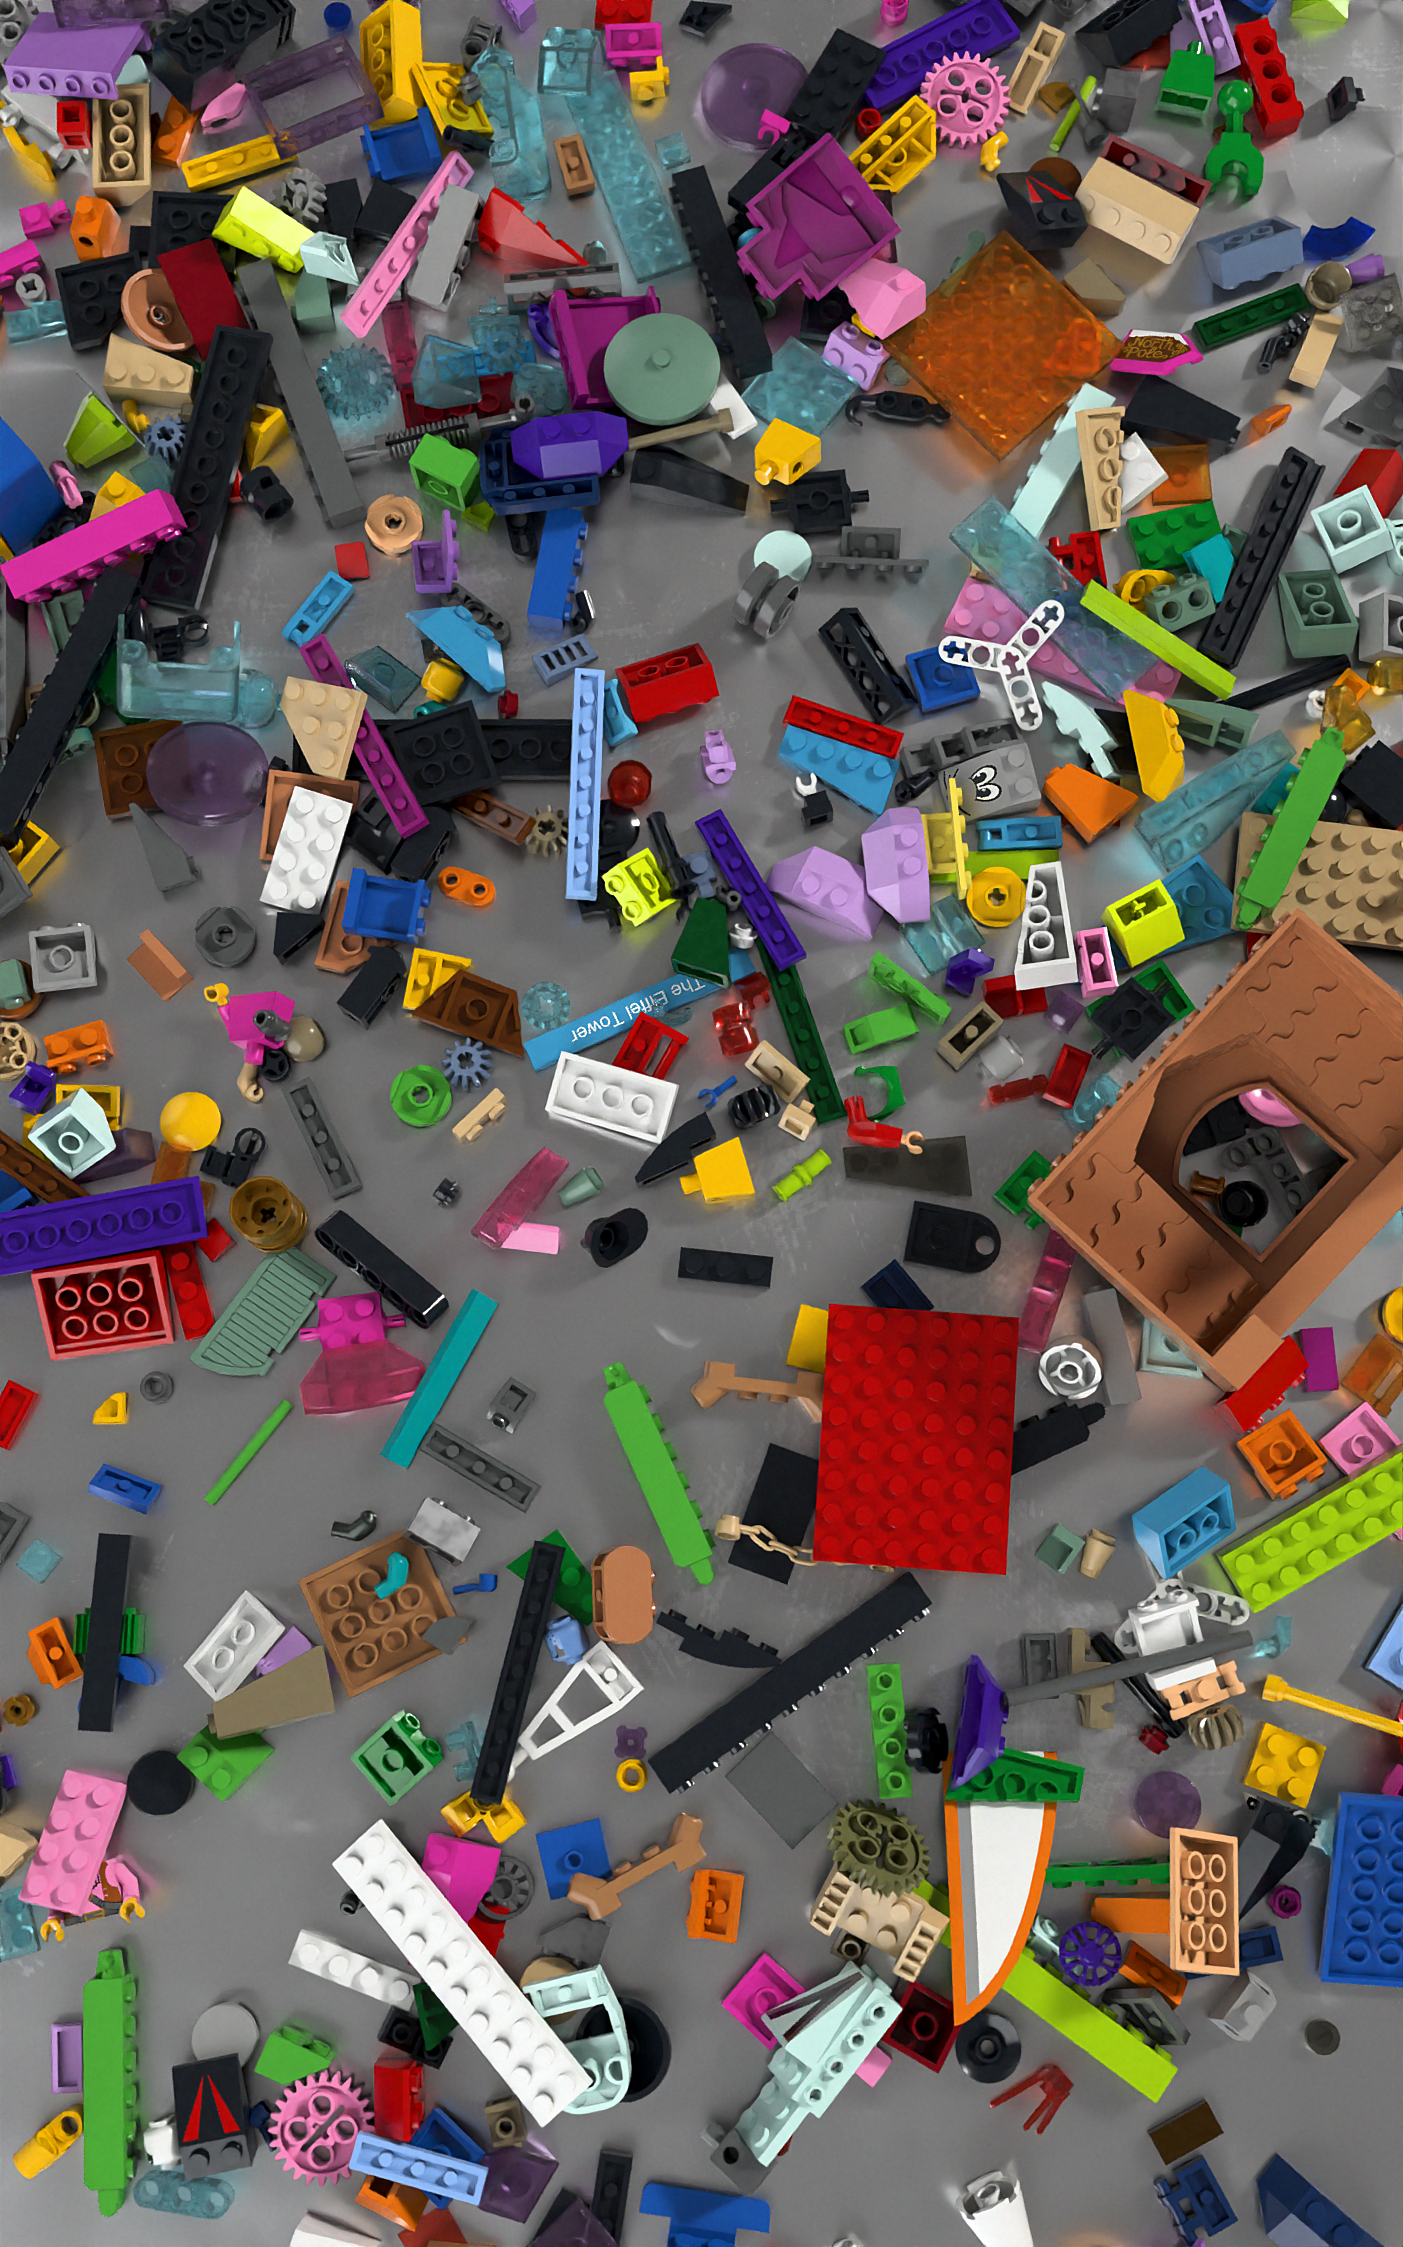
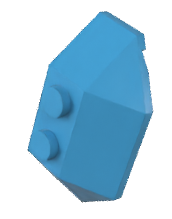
(464, 642)

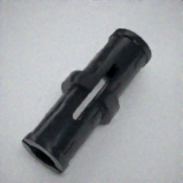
(467, 140)

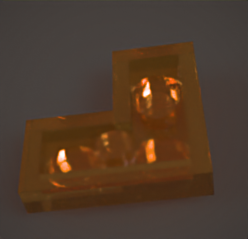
(173, 1164)

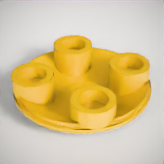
(190, 1120)

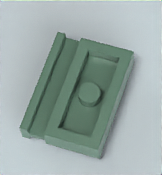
(61, 615)

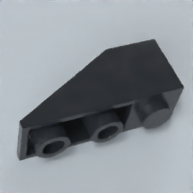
(344, 208)

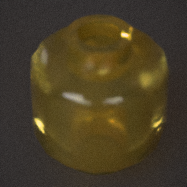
(1386, 676)

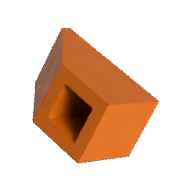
(393, 2200)

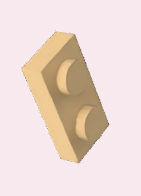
(777, 1071)
(471, 1125)

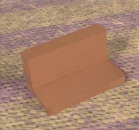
(159, 967)

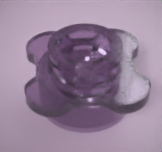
(624, 1749)

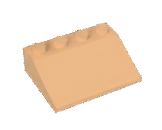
(1204, 1902)

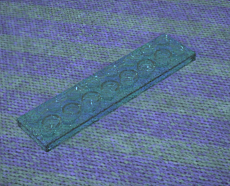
(628, 180)
(1032, 576)

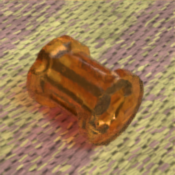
(1206, 1186)

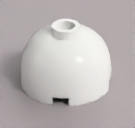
(1071, 1367)

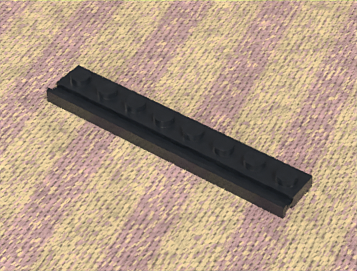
(1261, 557)

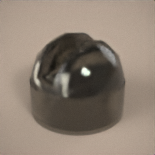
(431, 650)

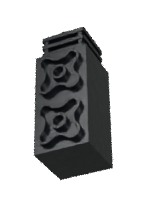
(218, 45)

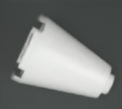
(996, 2211)

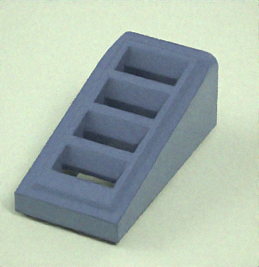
(552, 676)

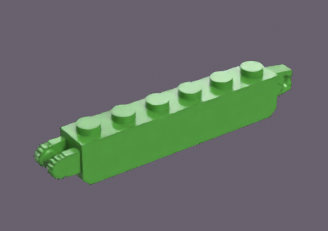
(1292, 829)
(656, 1474)
(108, 2081)

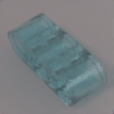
(169, 2200)

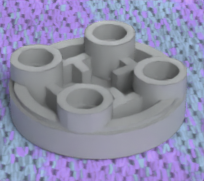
(224, 2031)

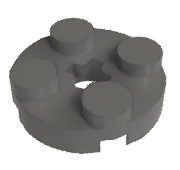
(225, 953)

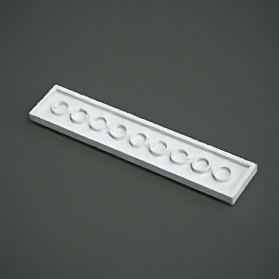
(462, 1973)

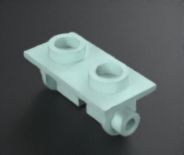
(1047, 1937)

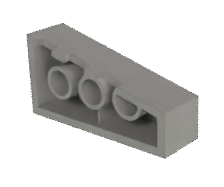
(446, 248)

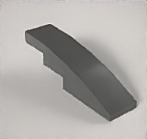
(961, 746)

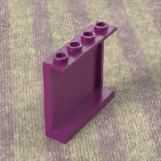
(583, 335)

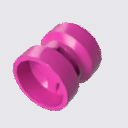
(894, 11)

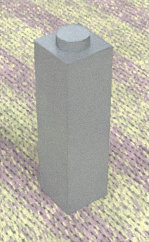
(1110, 1338)

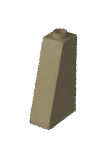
(279, 1698)

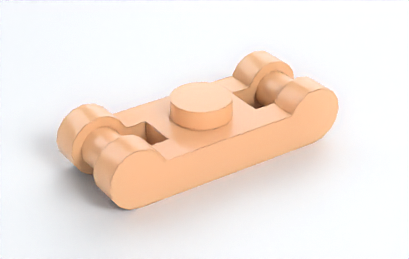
(1203, 1691)

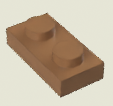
(574, 164)

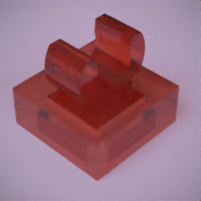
(752, 986)

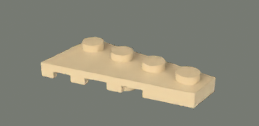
(1099, 450)

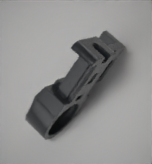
(171, 637)
(235, 1167)

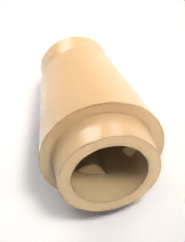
(1097, 1552)

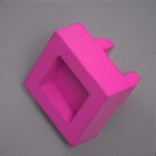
(773, 123)

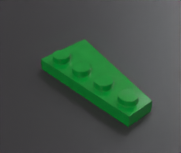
(1021, 1778)
(1142, 1868)

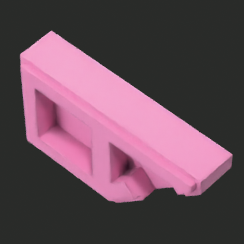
(225, 105)

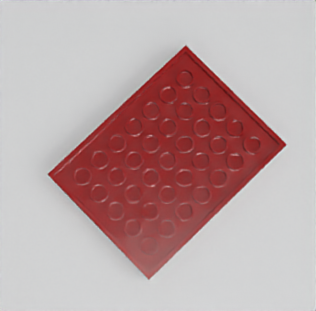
(916, 1439)

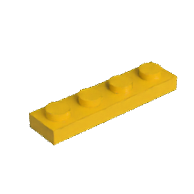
(231, 163)

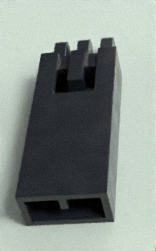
(766, 170)

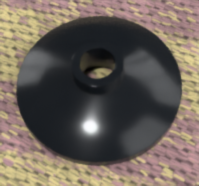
(625, 829)
(1000, 2060)

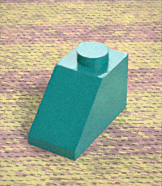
(1212, 561)

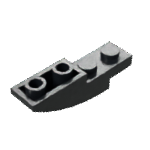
(729, 1651)

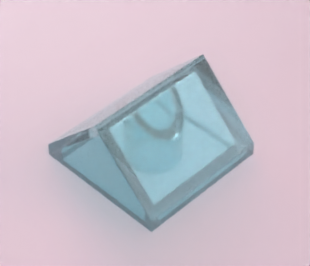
(382, 677)

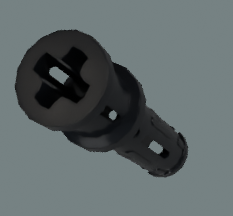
(673, 866)

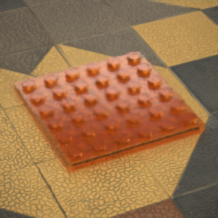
(1003, 345)

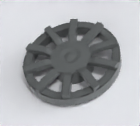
(505, 1887)

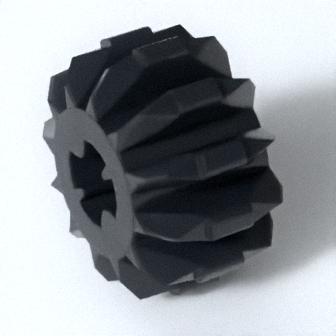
(754, 1106)

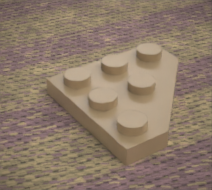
(324, 723)

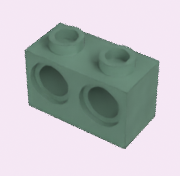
(1180, 609)

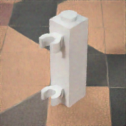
(41, 113)

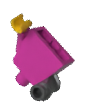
(254, 1020)

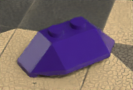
(570, 445)
(979, 1724)

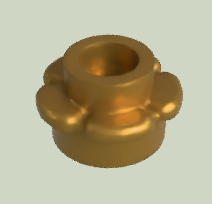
(26, 1706)

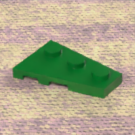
(574, 1581)

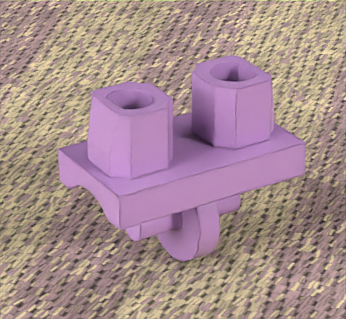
(717, 757)

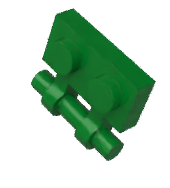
(1014, 1192)

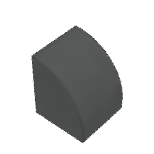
(447, 1633)

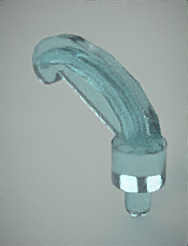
(670, 1018)

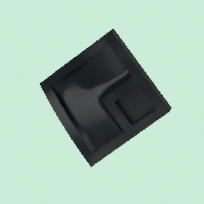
(374, 833)

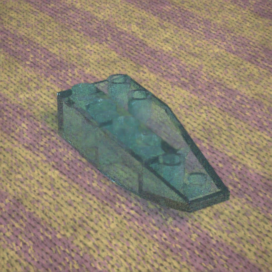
(1212, 802)

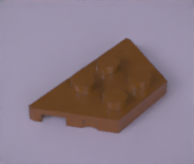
(476, 1011)

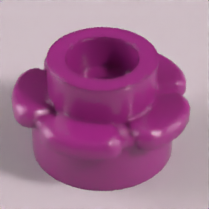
(1294, 1901)

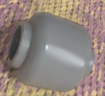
(1000, 1057)

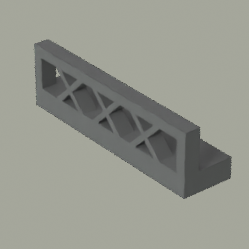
(561, 279)

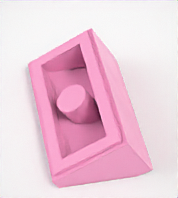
(534, 1238)

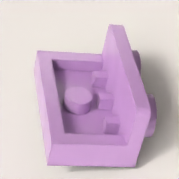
(855, 354)

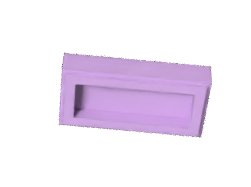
(67, 2057)

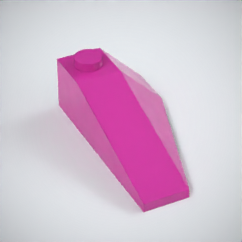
(460, 1870)

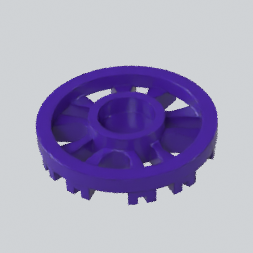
(1090, 1953)

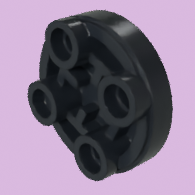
(159, 1783)

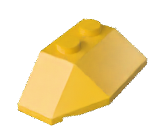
(898, 148)
(1155, 744)

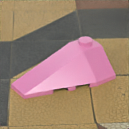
(884, 296)

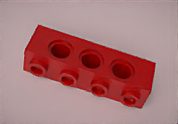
(1260, 61)

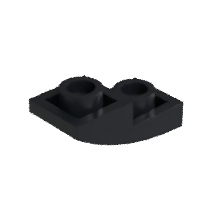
(405, 2033)

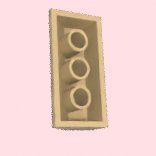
(122, 145)
(1135, 210)

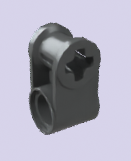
(477, 40)

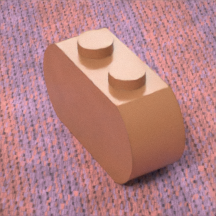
(622, 1595)

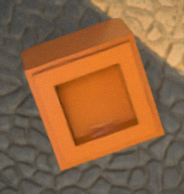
(1271, 418)

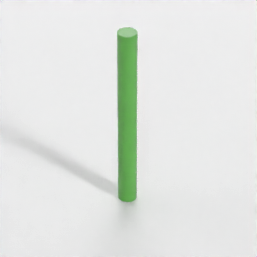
(248, 1452)

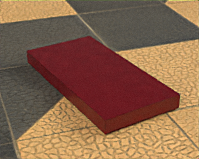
(202, 292)
(495, 401)

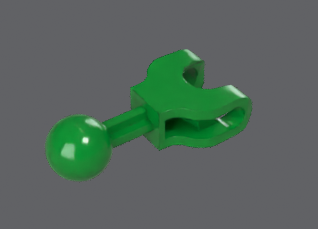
(1234, 149)

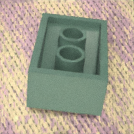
(1316, 614)

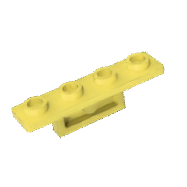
(944, 842)

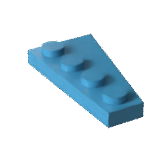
(851, 770)

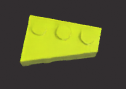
(262, 230)

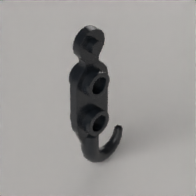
(897, 406)

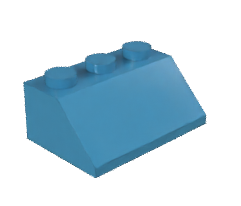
(1185, 1521)

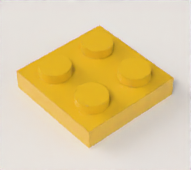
(1284, 1765)

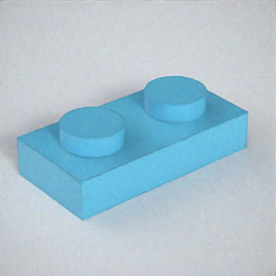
(617, 717)

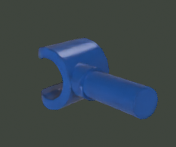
(717, 1091)
(487, 1583)

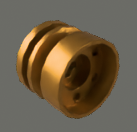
(257, 1203)

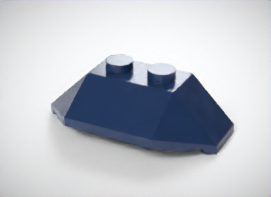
(1301, 2214)

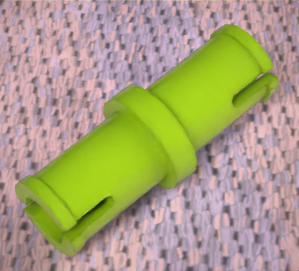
(802, 1175)

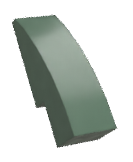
(1214, 722)

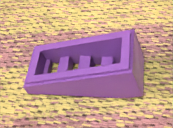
(522, 12)

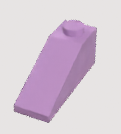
(1214, 34)

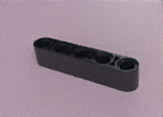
(381, 1269)

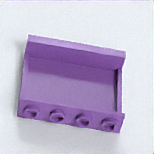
(73, 59)

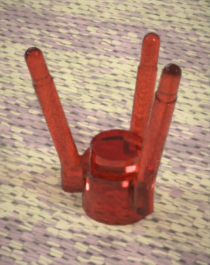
(1055, 2086)

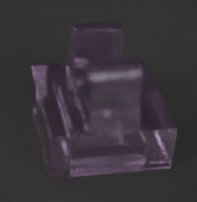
(1064, 1012)

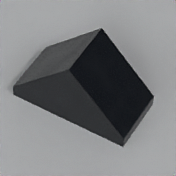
(294, 933)

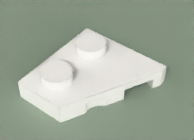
(1140, 472)

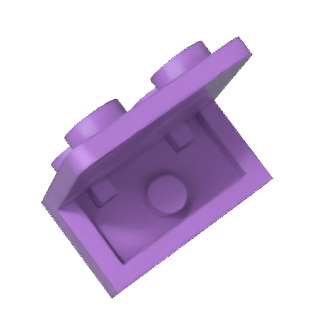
(434, 560)

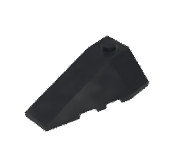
(677, 479)
(1267, 1850)

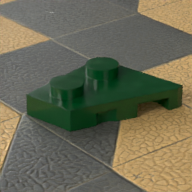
(433, 2016)

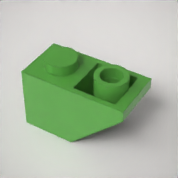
(291, 2057)

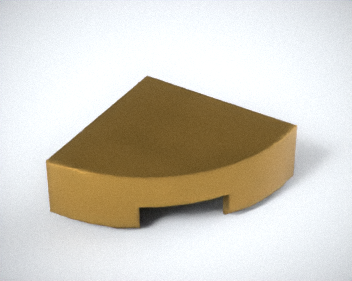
(1056, 95)

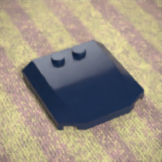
(514, 490)

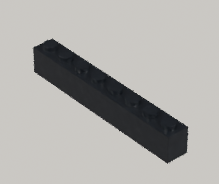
(722, 275)

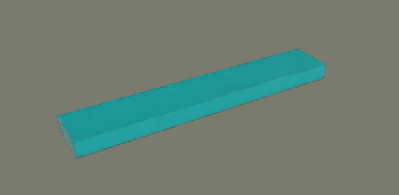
(439, 1378)

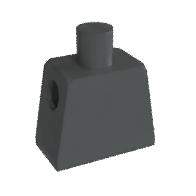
(743, 2171)

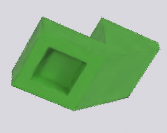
(880, 1028)

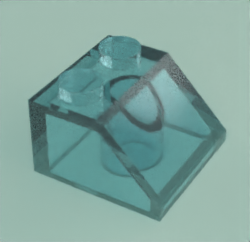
(570, 61)

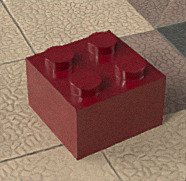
(924, 2025)

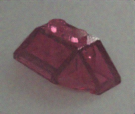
(360, 1378)

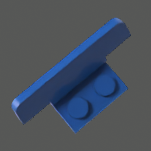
(704, 2216)

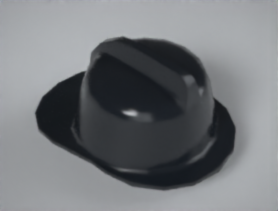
(615, 1236)

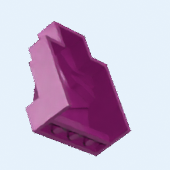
(815, 224)

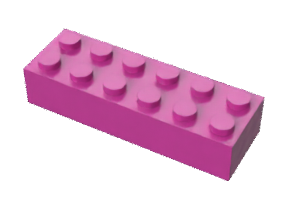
(93, 546)

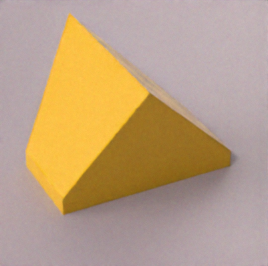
(265, 433)

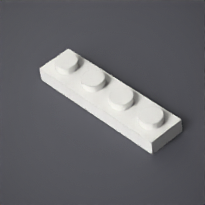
(354, 1970)

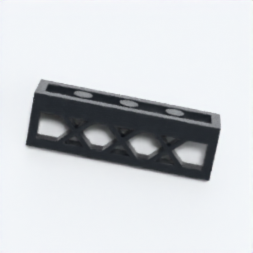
(874, 657)

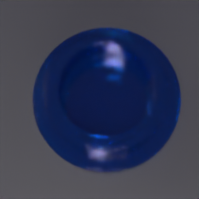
(337, 16)

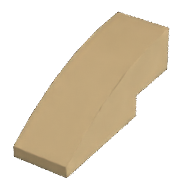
(1035, 66)
(1316, 349)

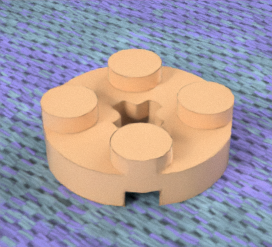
(397, 508)

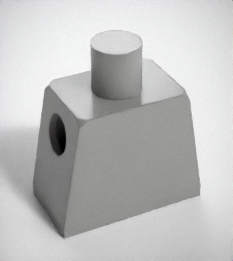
(1244, 2007)

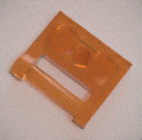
(1370, 1372)

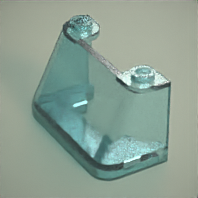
(521, 160)

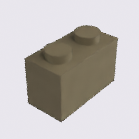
(969, 1035)

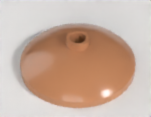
(149, 297)

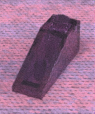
(132, 1151)

